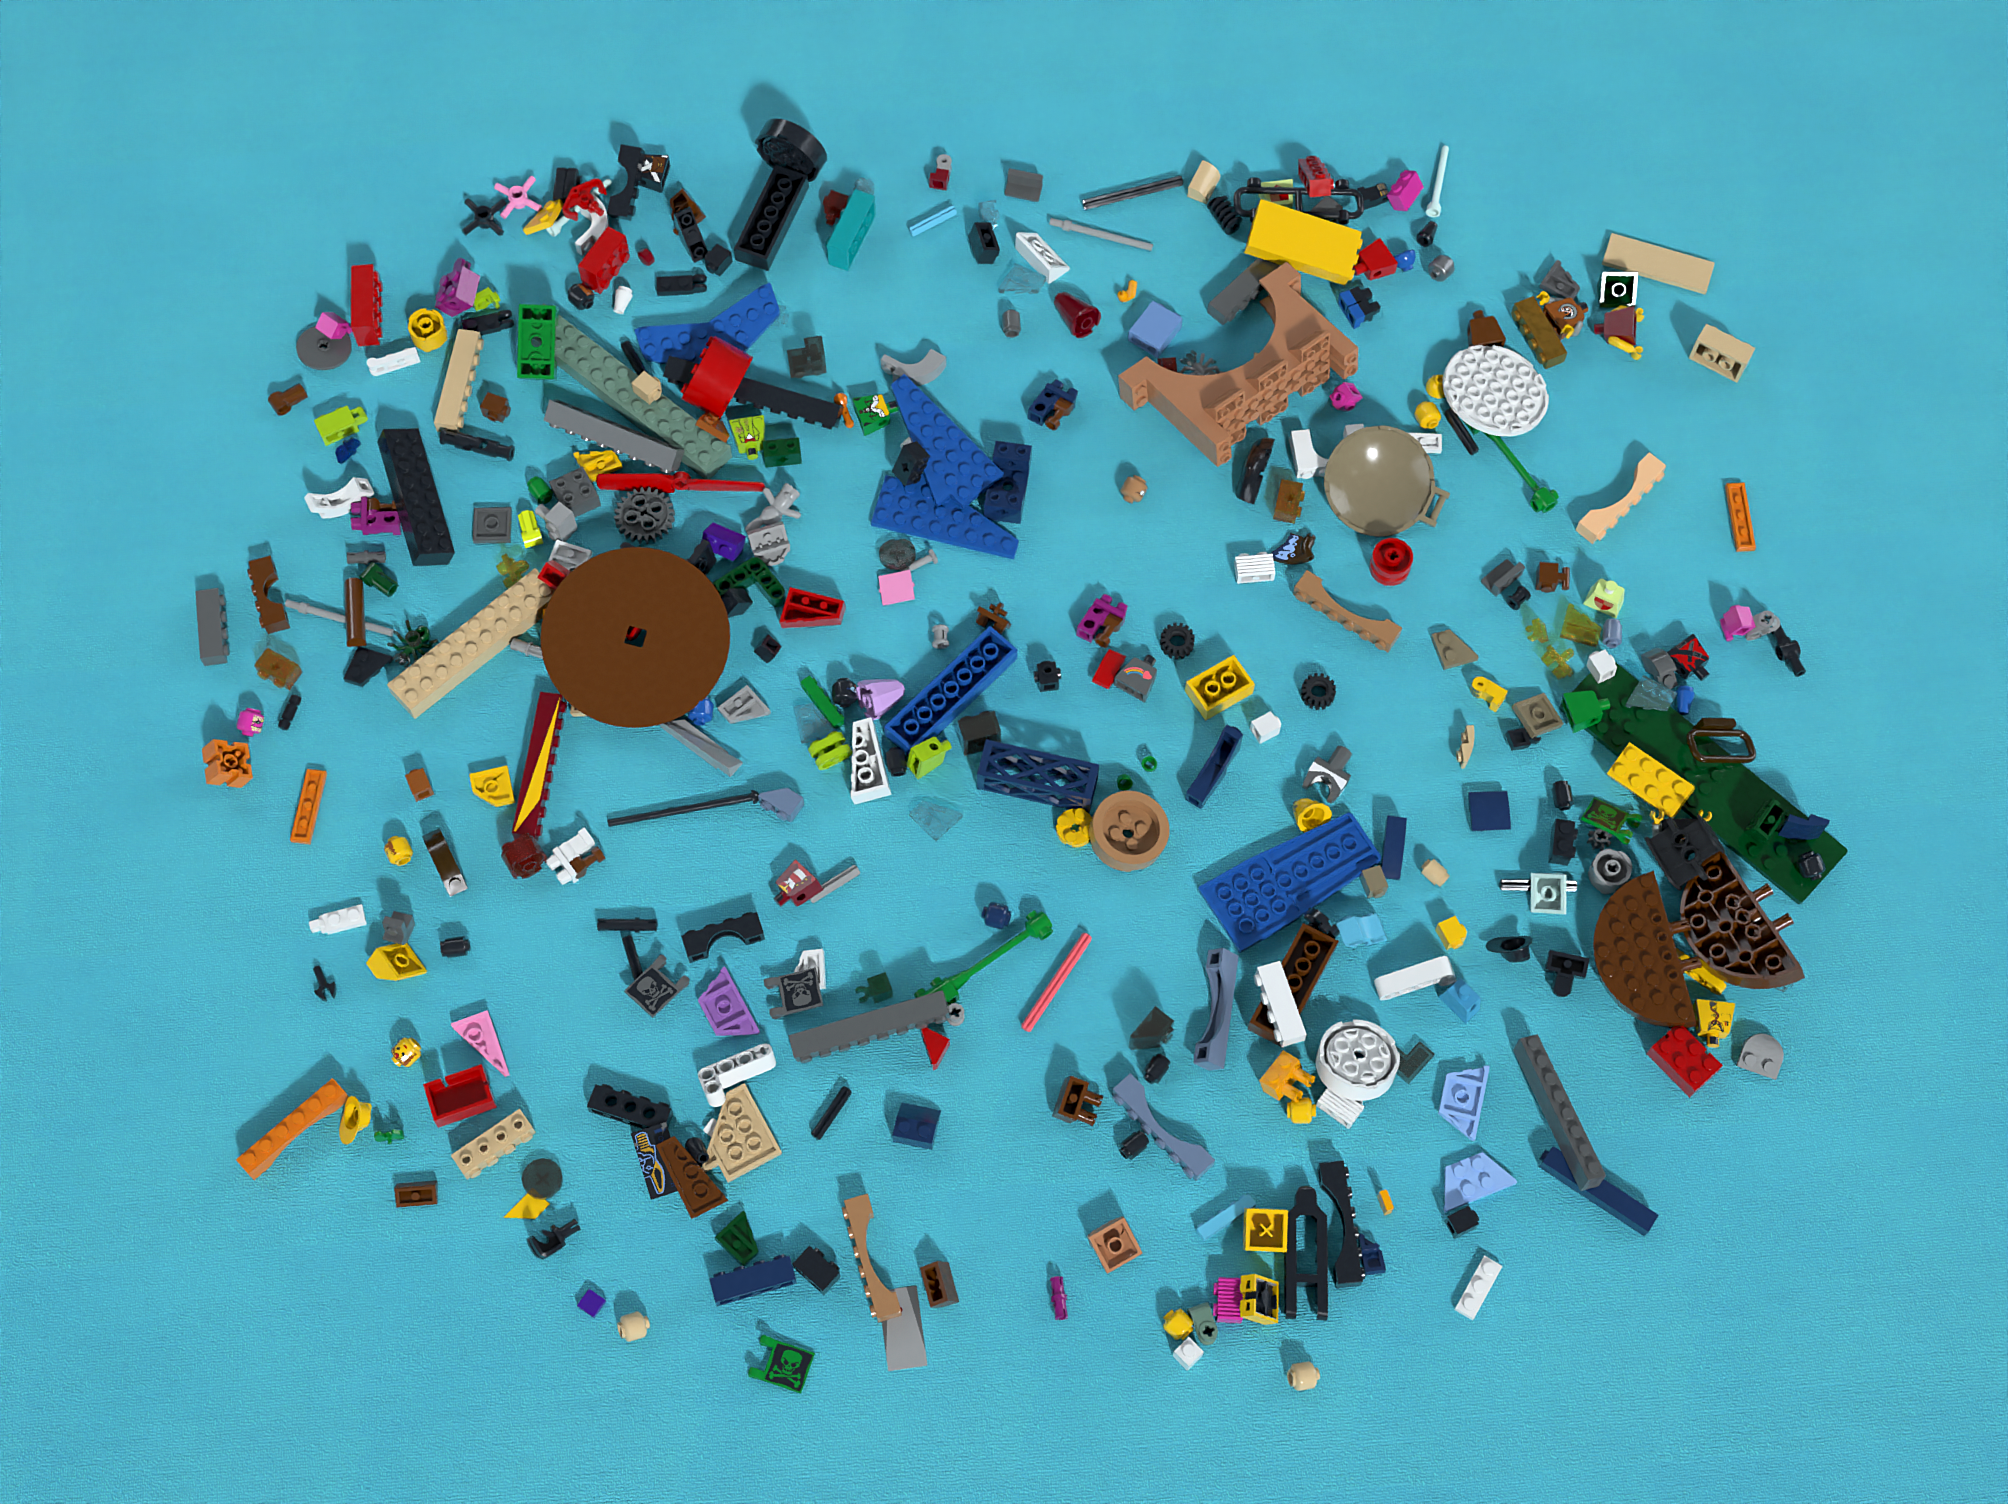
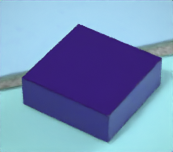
(591, 1303)

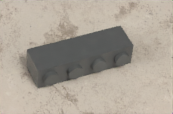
(211, 626)

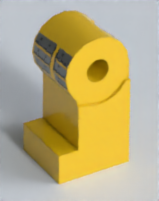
(1489, 692)

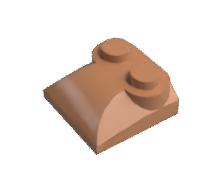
(1114, 1244)

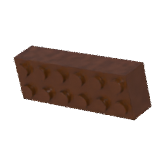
(1303, 969)

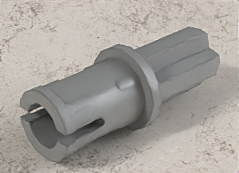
(527, 648)

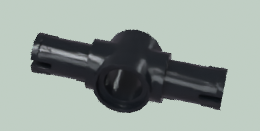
(1789, 651)

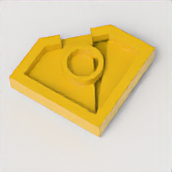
(493, 786)

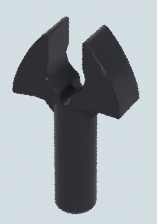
(323, 984)

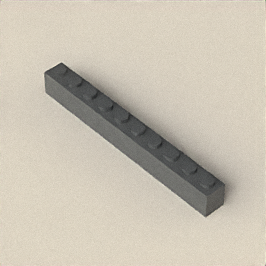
(1247, 285)

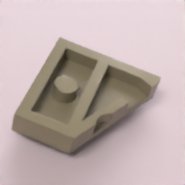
(1452, 650)

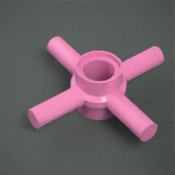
(520, 192)

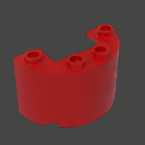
(716, 376)

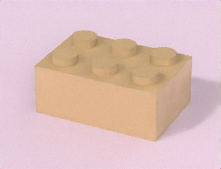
(1721, 353)

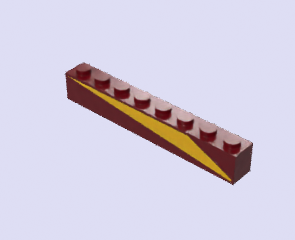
(539, 765)

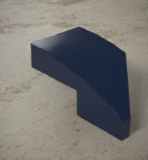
(1371, 1257)

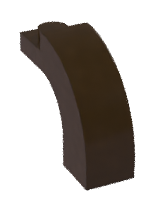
(444, 862)

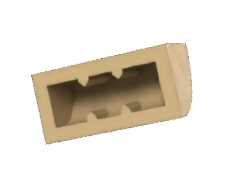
(1203, 182)

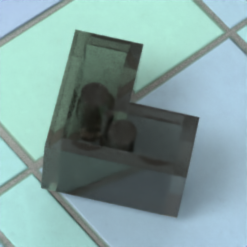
(807, 360)

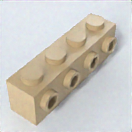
(493, 1144)

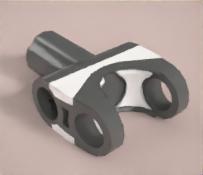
(1330, 773)

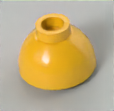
(1435, 387)

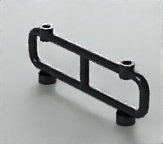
(1341, 188)

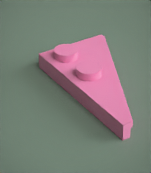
(481, 1035)

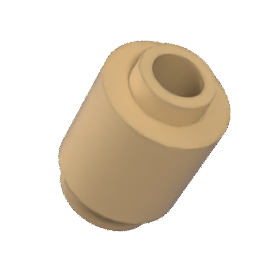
(1435, 872)

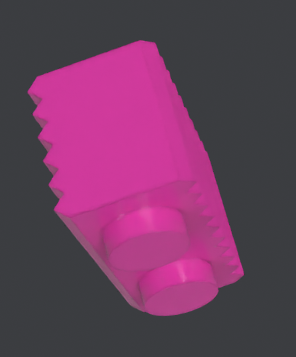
(1405, 190)
(1228, 1300)

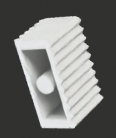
(1254, 567)
(1340, 1108)

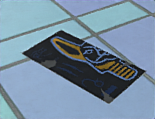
(653, 1167)

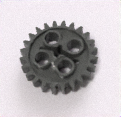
(644, 515)

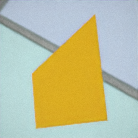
(527, 1208)

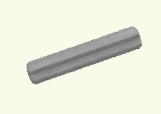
(836, 882)

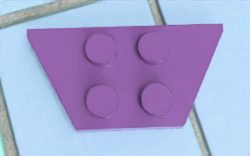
(726, 1008)

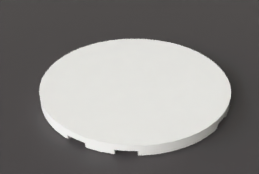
(1495, 390)

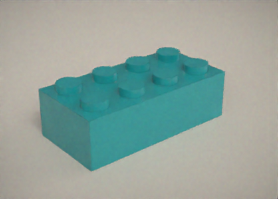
(851, 229)

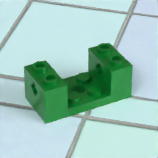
(541, 322)

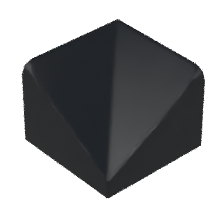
(767, 648)

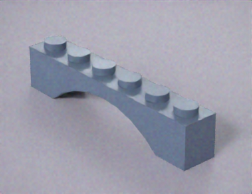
(1212, 1047)
(1191, 1157)

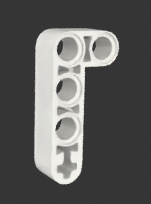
(1415, 977)
(734, 1070)

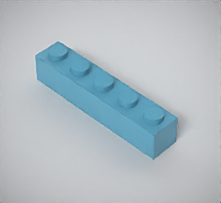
(1225, 1217)

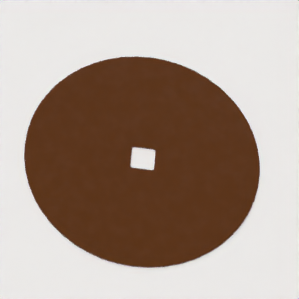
(624, 682)

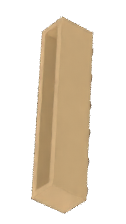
(458, 381)

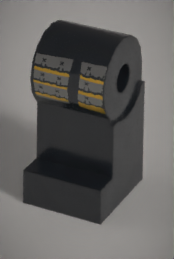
(1374, 195)

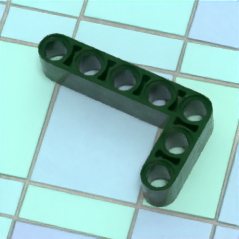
(753, 577)

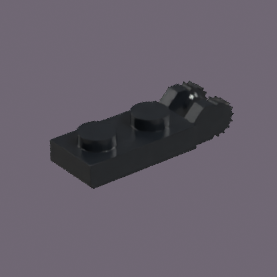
(681, 285)
(489, 323)

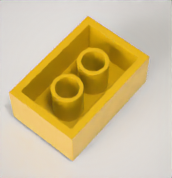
(1219, 687)

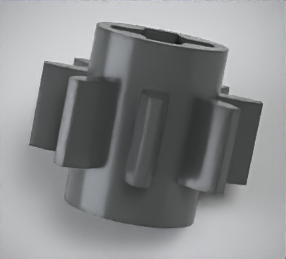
(1599, 844)

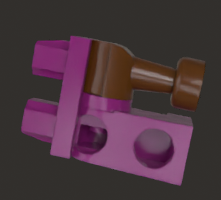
(375, 517)
(1105, 615)

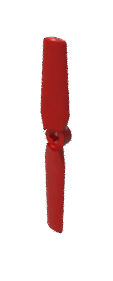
(668, 483)

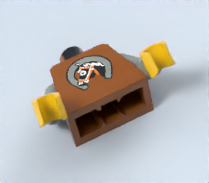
(1563, 314)

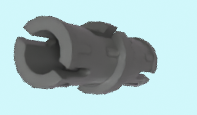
(366, 557)

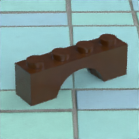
(264, 575)

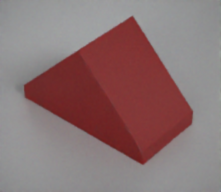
(935, 1045)

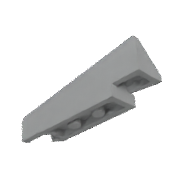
(702, 746)

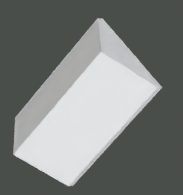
(1040, 256)

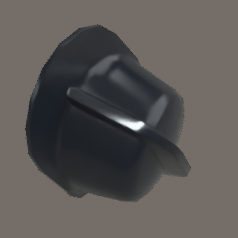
(1511, 948)

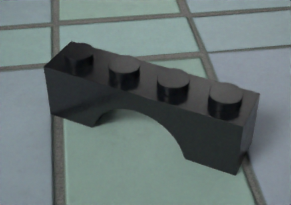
(622, 204)
(745, 928)

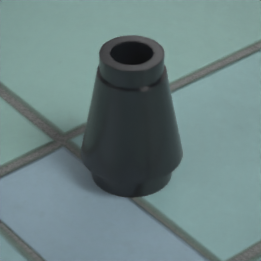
(1427, 234)
(697, 1149)

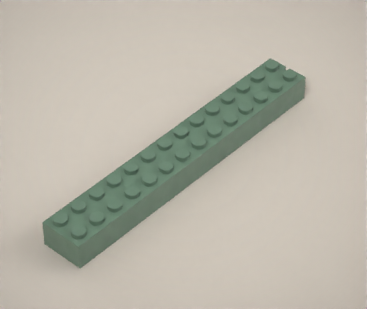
(613, 384)

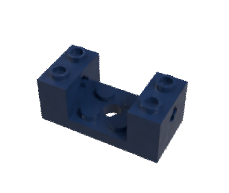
(1015, 463)

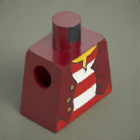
(796, 885)

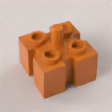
(227, 763)

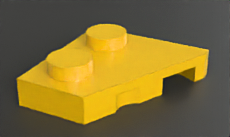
(545, 217)

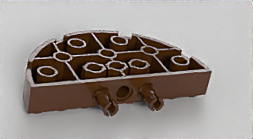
(1733, 930)
(1640, 958)

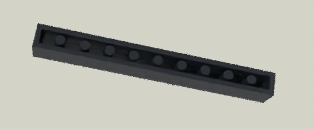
(767, 396)

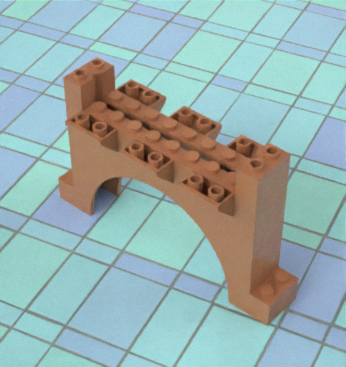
(1218, 406)

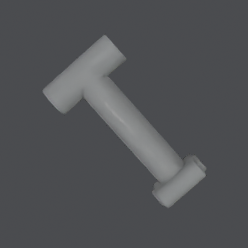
(922, 561)

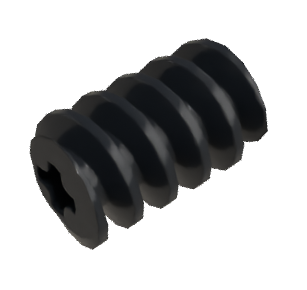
(1225, 214)

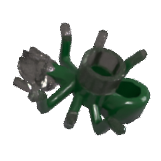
(415, 641)

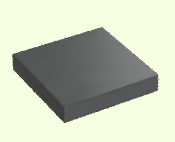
(492, 525)

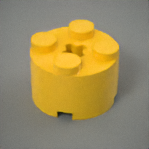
(427, 329)

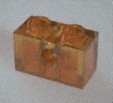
(1285, 510)
(277, 669)

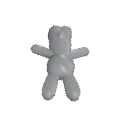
(778, 506)

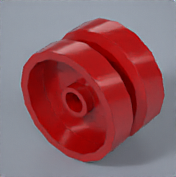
(1391, 561)

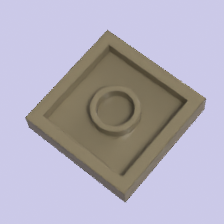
(1537, 715)

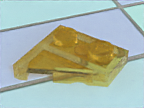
(1579, 628)

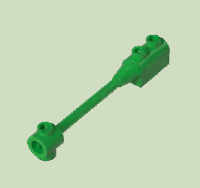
(1542, 499)
(1036, 926)

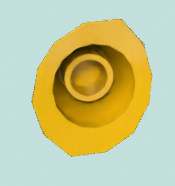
(1310, 814)

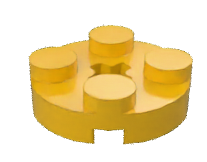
(1065, 822)

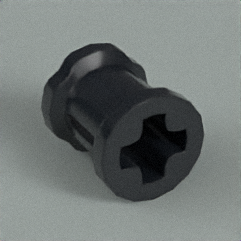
(1518, 598)

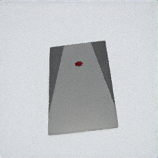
(904, 1333)

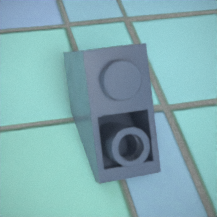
(782, 802)

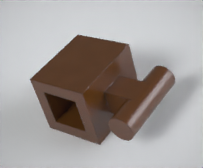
(1548, 577)

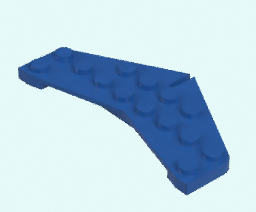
(737, 325)

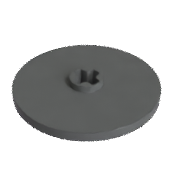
(317, 357)

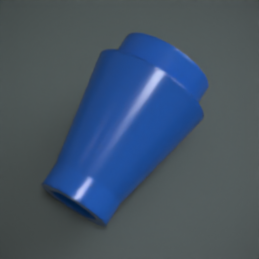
(1684, 699)

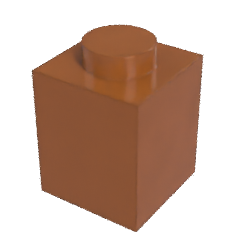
(419, 784)

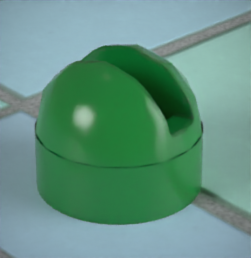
(1152, 761)
(1126, 783)

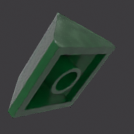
(1617, 289)

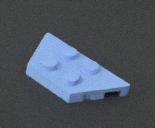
(1463, 1099)
(1473, 1180)

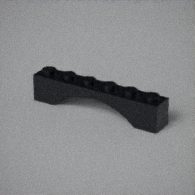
(1333, 1182)

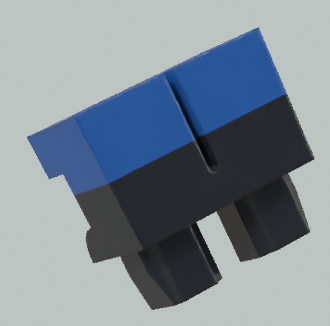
(1356, 306)

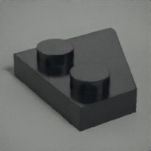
(365, 665)

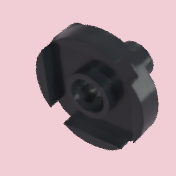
(1320, 922)

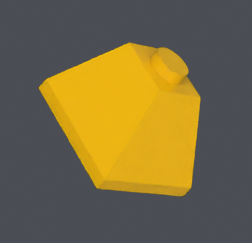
(395, 962)

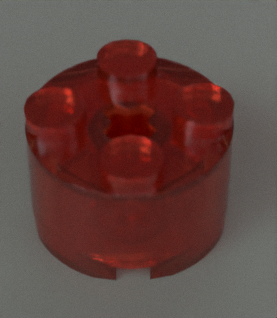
(523, 856)

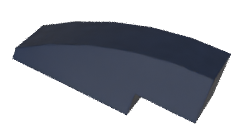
(1393, 847)

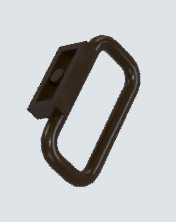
(1719, 728)

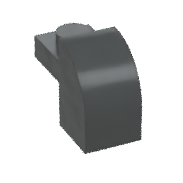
(1661, 666)
(398, 927)

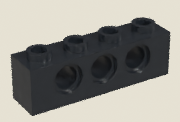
(602, 1094)

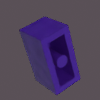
(724, 541)

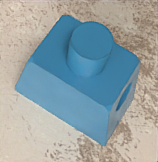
(1461, 1000)

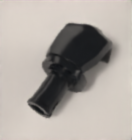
(555, 1240)

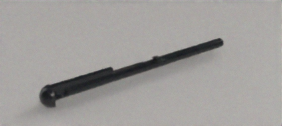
(753, 796)

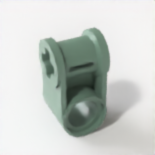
(1202, 1321)

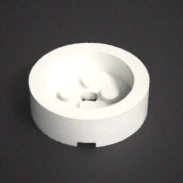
(1361, 1077)

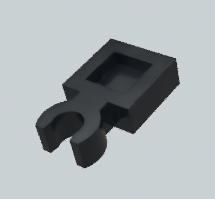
(1520, 739)

